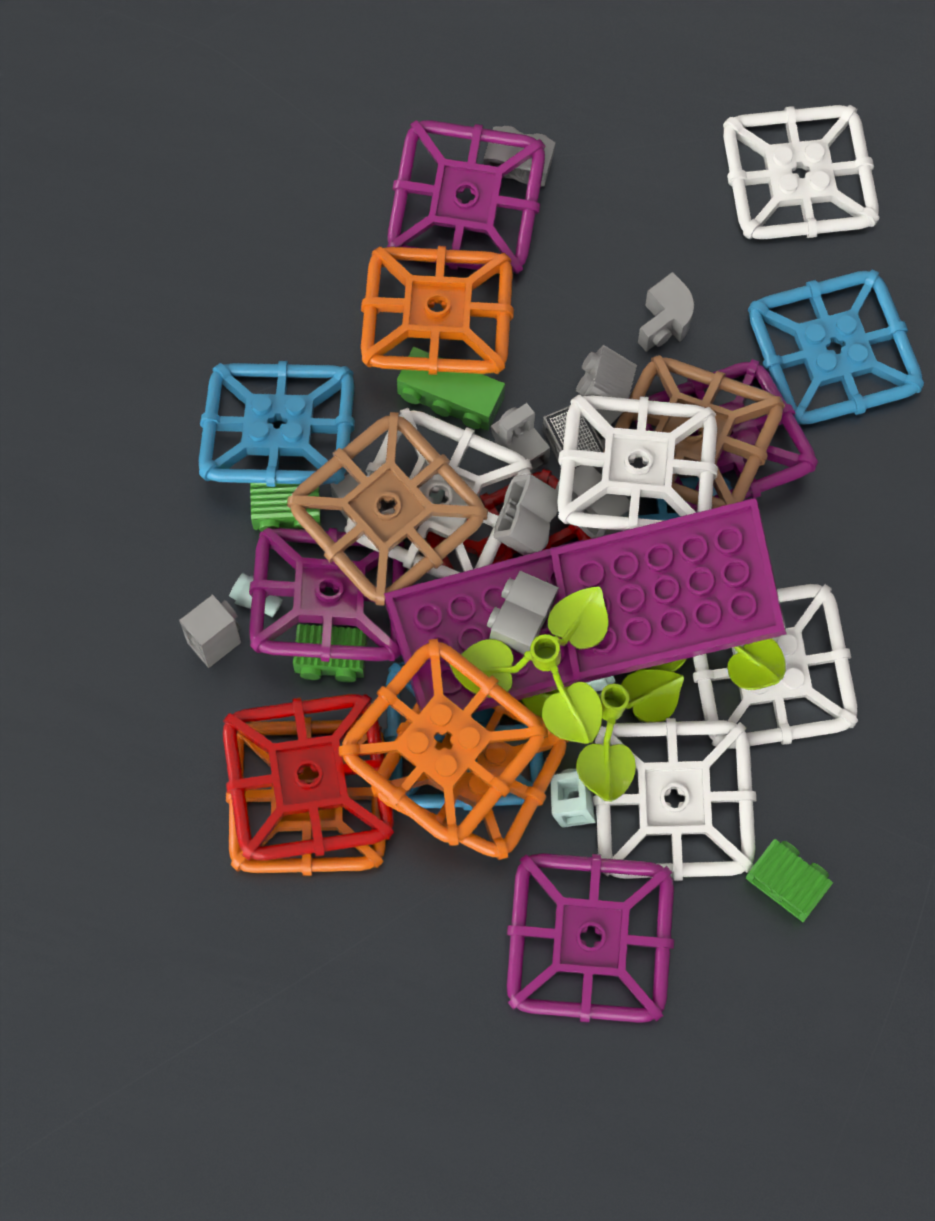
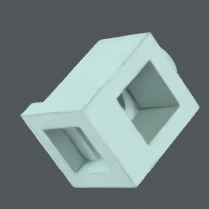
(567, 809)

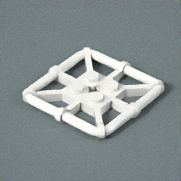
(788, 188)
(622, 448)
(447, 525)
(796, 678)
(693, 783)

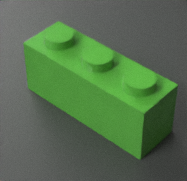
(461, 395)

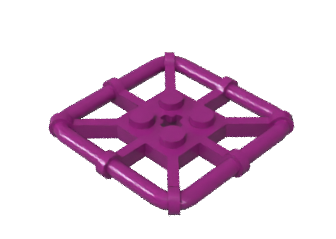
(483, 181)
(749, 431)
(311, 605)
(572, 953)

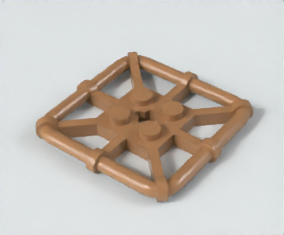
(691, 447)
(387, 484)

